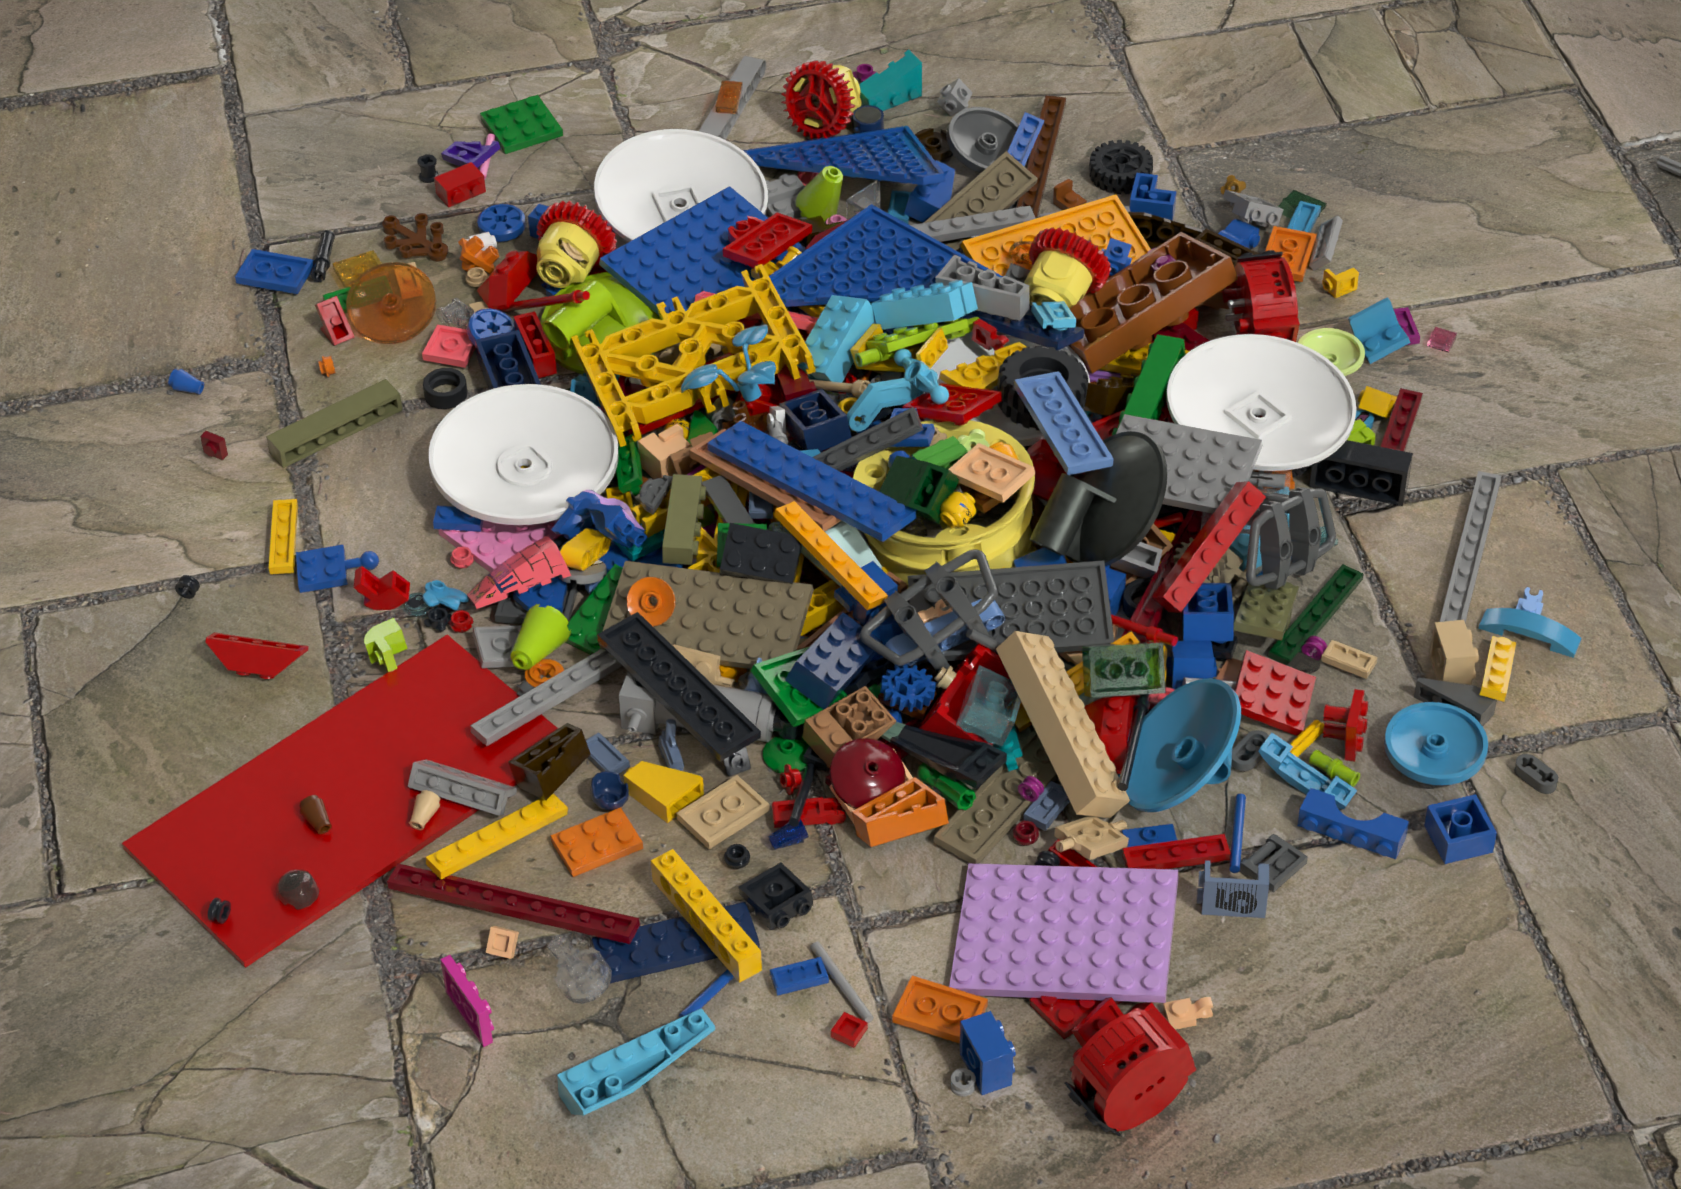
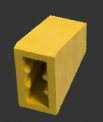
(663, 788)

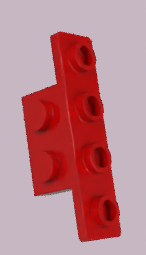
(1101, 1016)

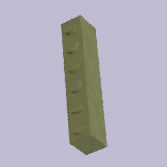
(334, 423)

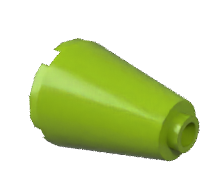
(821, 194)
(539, 636)

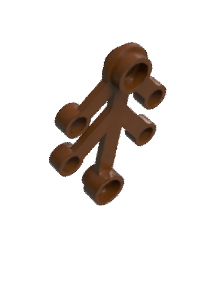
(436, 251)

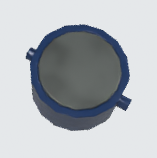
(867, 119)

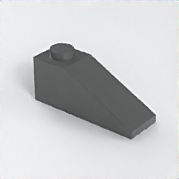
(1458, 695)

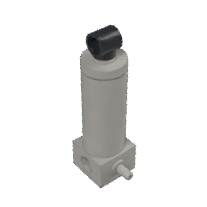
(644, 713)

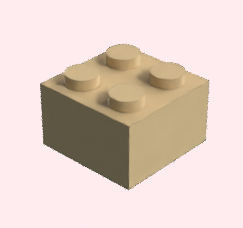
(1453, 652)

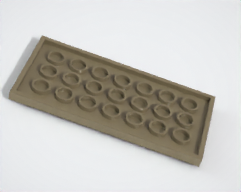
(722, 613)

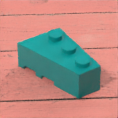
(894, 85)

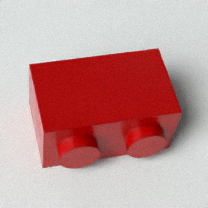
(460, 184)

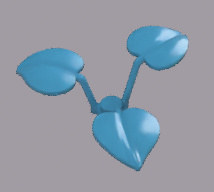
(748, 381)

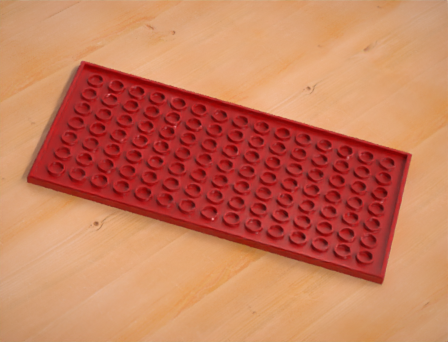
(359, 761)

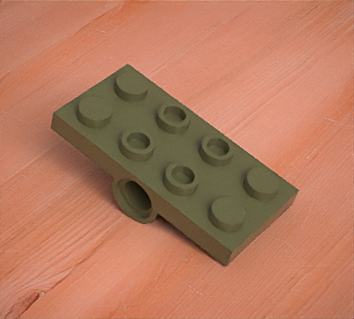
(1266, 610)

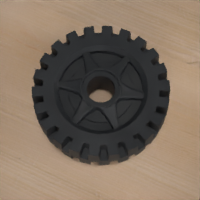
(1116, 165)

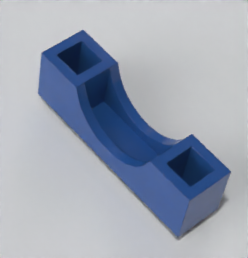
(1380, 835)

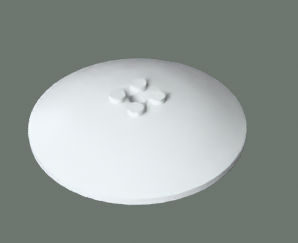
(668, 167)
(1296, 390)

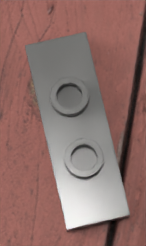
(1325, 243)

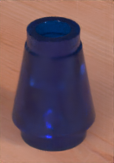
(788, 836)

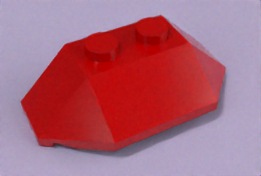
(508, 279)
(254, 655)
(1113, 724)

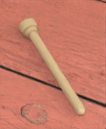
(856, 388)

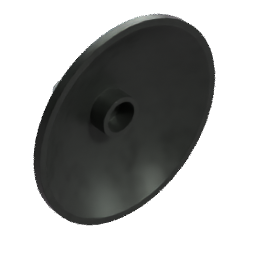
(1106, 509)

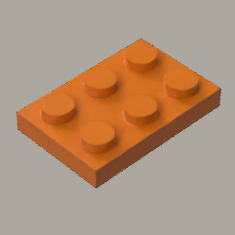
(1296, 248)
(596, 842)
(936, 1008)

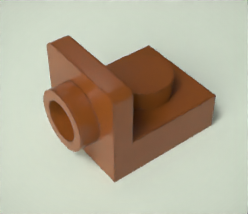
(1065, 197)

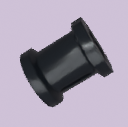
(427, 165)

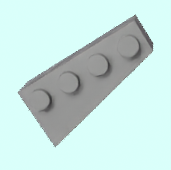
(993, 294)

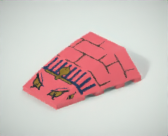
(525, 569)

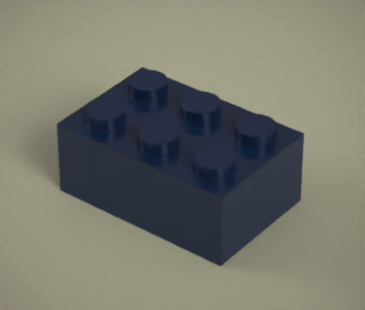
(816, 421)

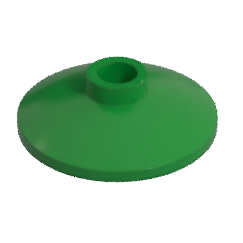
(781, 752)

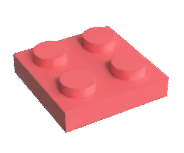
(449, 346)

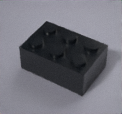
(760, 554)

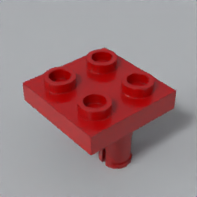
(1354, 727)

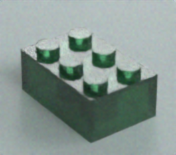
(1123, 669)

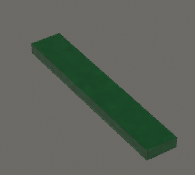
(1316, 614)

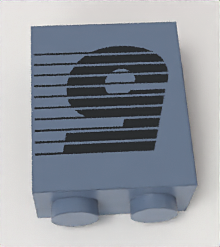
(1233, 896)

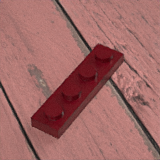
(1402, 420)

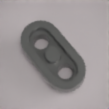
(1246, 754)

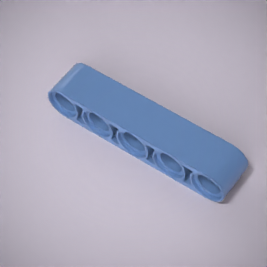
(991, 618)

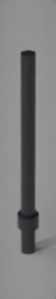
(1141, 709)

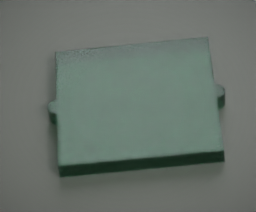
(1291, 202)

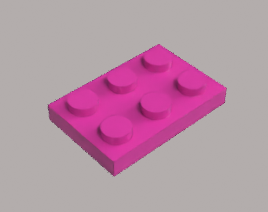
(466, 1000)

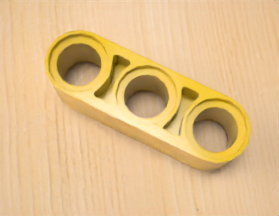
(585, 549)

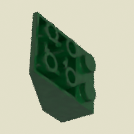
(919, 486)

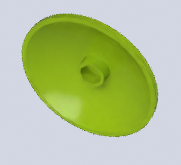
(606, 312)

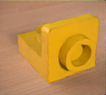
(1341, 283)

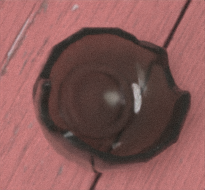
(297, 889)

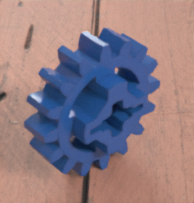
(908, 687)

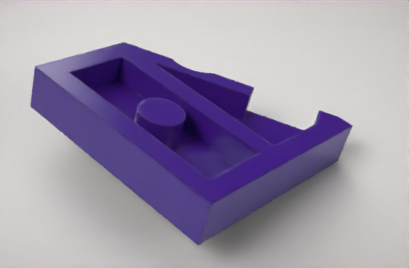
(466, 152)

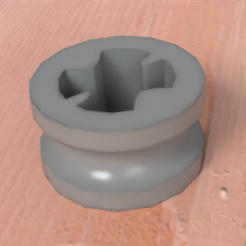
(957, 1087)

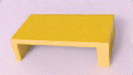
(926, 352)

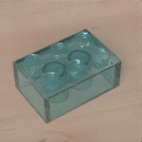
(989, 706)

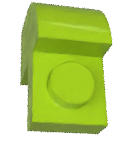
(383, 642)

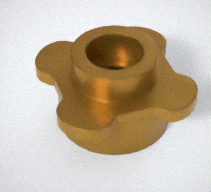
(1231, 181)

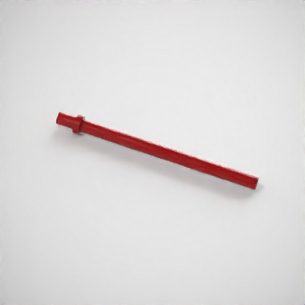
(576, 297)

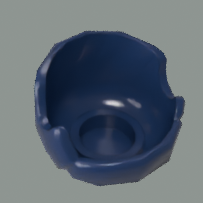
(608, 791)

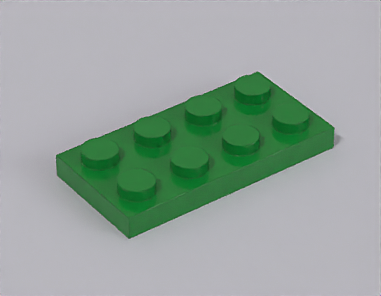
(593, 614)

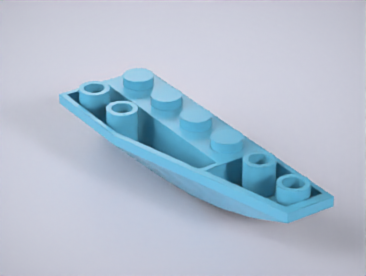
(630, 1064)

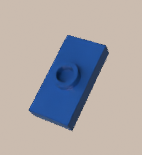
(1150, 835)
(799, 976)

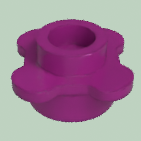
(863, 72)

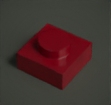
(214, 445)

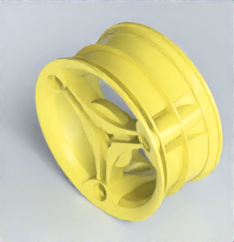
(1000, 542)

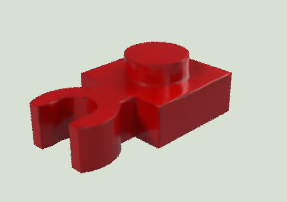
(986, 336)

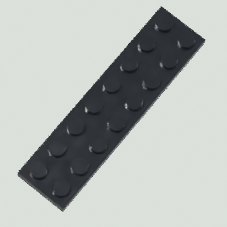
(679, 686)

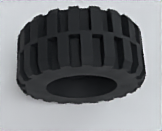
(1032, 363)

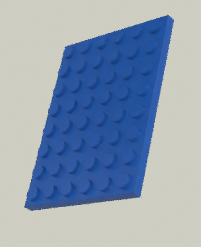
(685, 254)

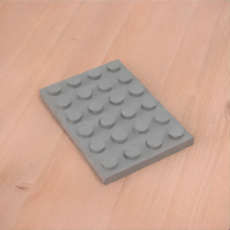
(1199, 461)

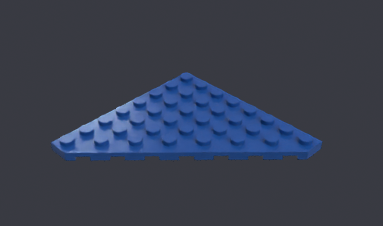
(876, 155)
(864, 261)

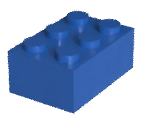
(1209, 614)

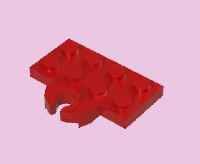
(761, 241)

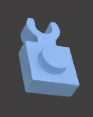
(1530, 602)

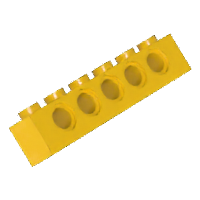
(706, 915)

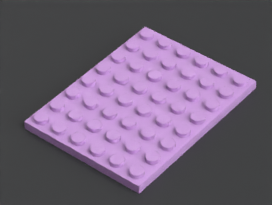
(1065, 932)

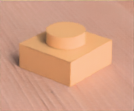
(502, 942)

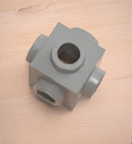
(954, 97)

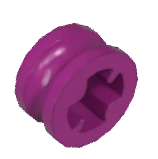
(1314, 647)
(1031, 788)

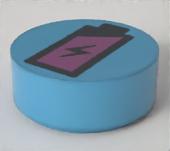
(1366, 417)

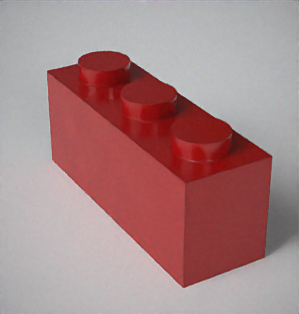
(536, 343)

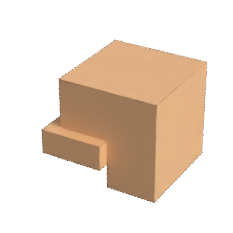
(656, 451)

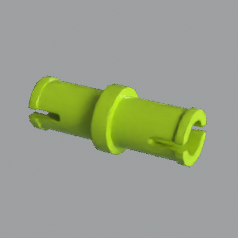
(1334, 767)

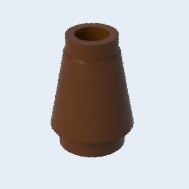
(315, 813)

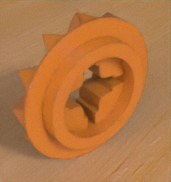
(543, 668)

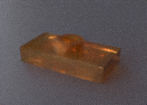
(729, 97)

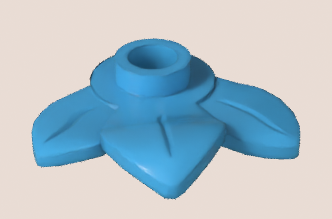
(438, 592)

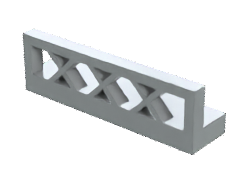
(461, 786)

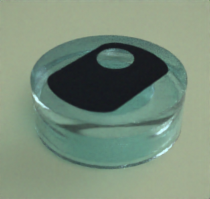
(415, 605)

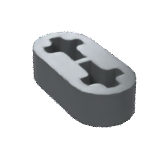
(1536, 773)

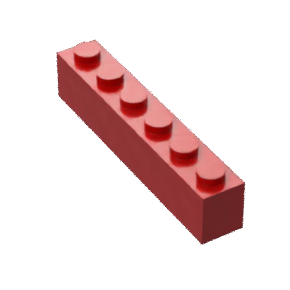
(1208, 546)

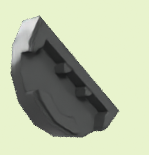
(654, 492)

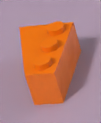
(900, 813)

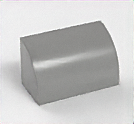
(1141, 561)

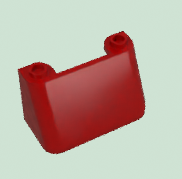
(946, 708)

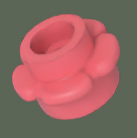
(462, 557)

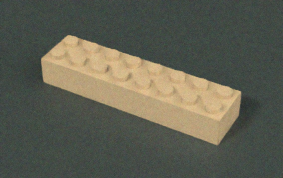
(1062, 724)

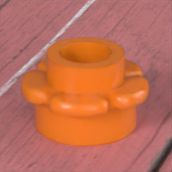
(327, 366)

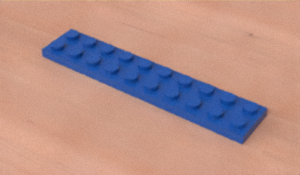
(812, 481)

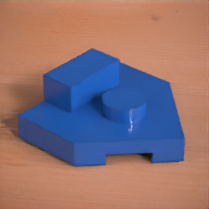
(549, 594)

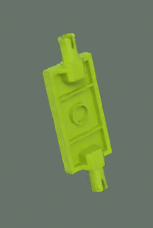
(884, 345)

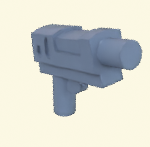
(669, 748)

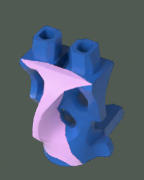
(609, 516)

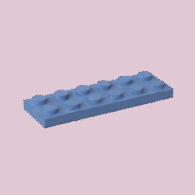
(1063, 423)

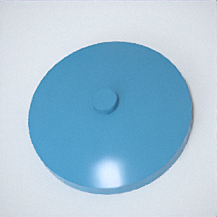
(1436, 743)

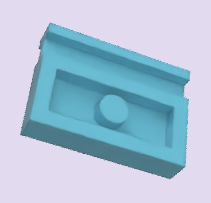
(1054, 314)

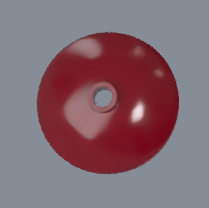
(854, 780)

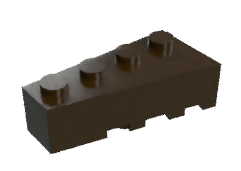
(1110, 394)

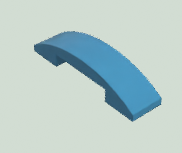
(1531, 625)
(1300, 774)

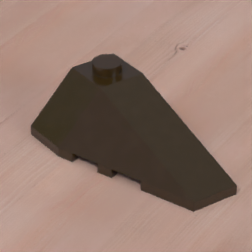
(1159, 230)

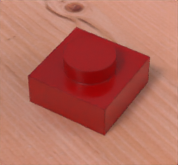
(849, 1029)

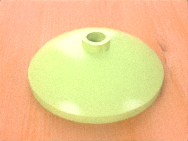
(1337, 346)

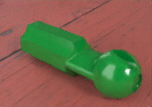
(954, 792)

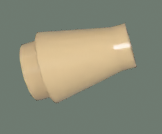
(424, 808)

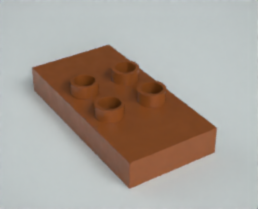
(1143, 302)

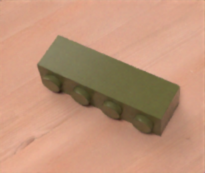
(682, 519)

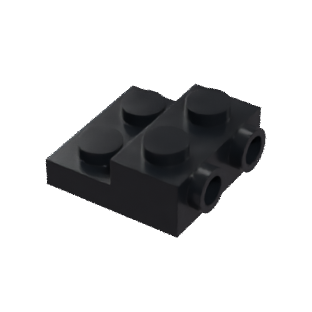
(777, 896)

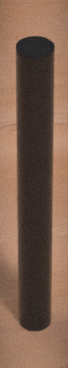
(802, 795)

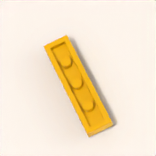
(283, 536)
(1498, 668)

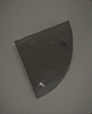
(1304, 663)

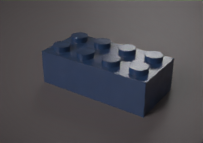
(505, 360)
(831, 662)

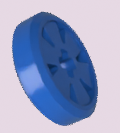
(502, 221)
(487, 319)

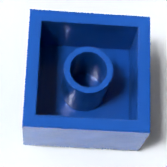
(1460, 829)
(987, 1052)

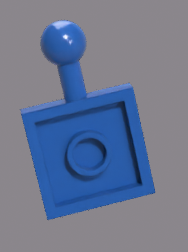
(328, 567)

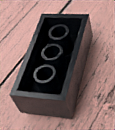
(1365, 472)

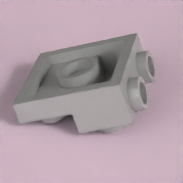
(783, 195)
(1253, 208)

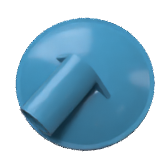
(1184, 745)

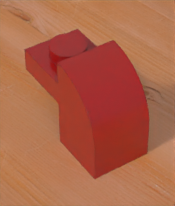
(381, 593)

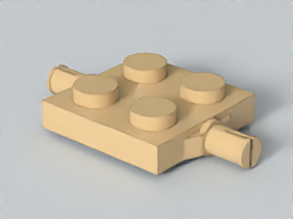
(707, 665)
(1091, 837)

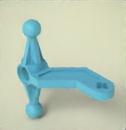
(917, 380)

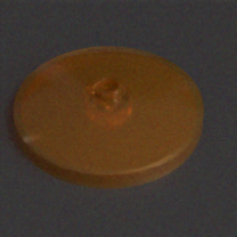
(391, 303)

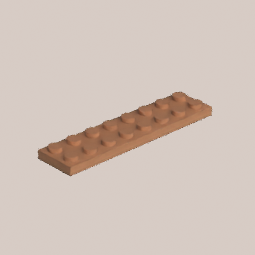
(757, 485)

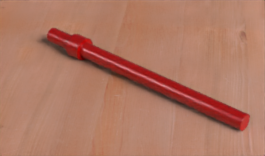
(1151, 633)

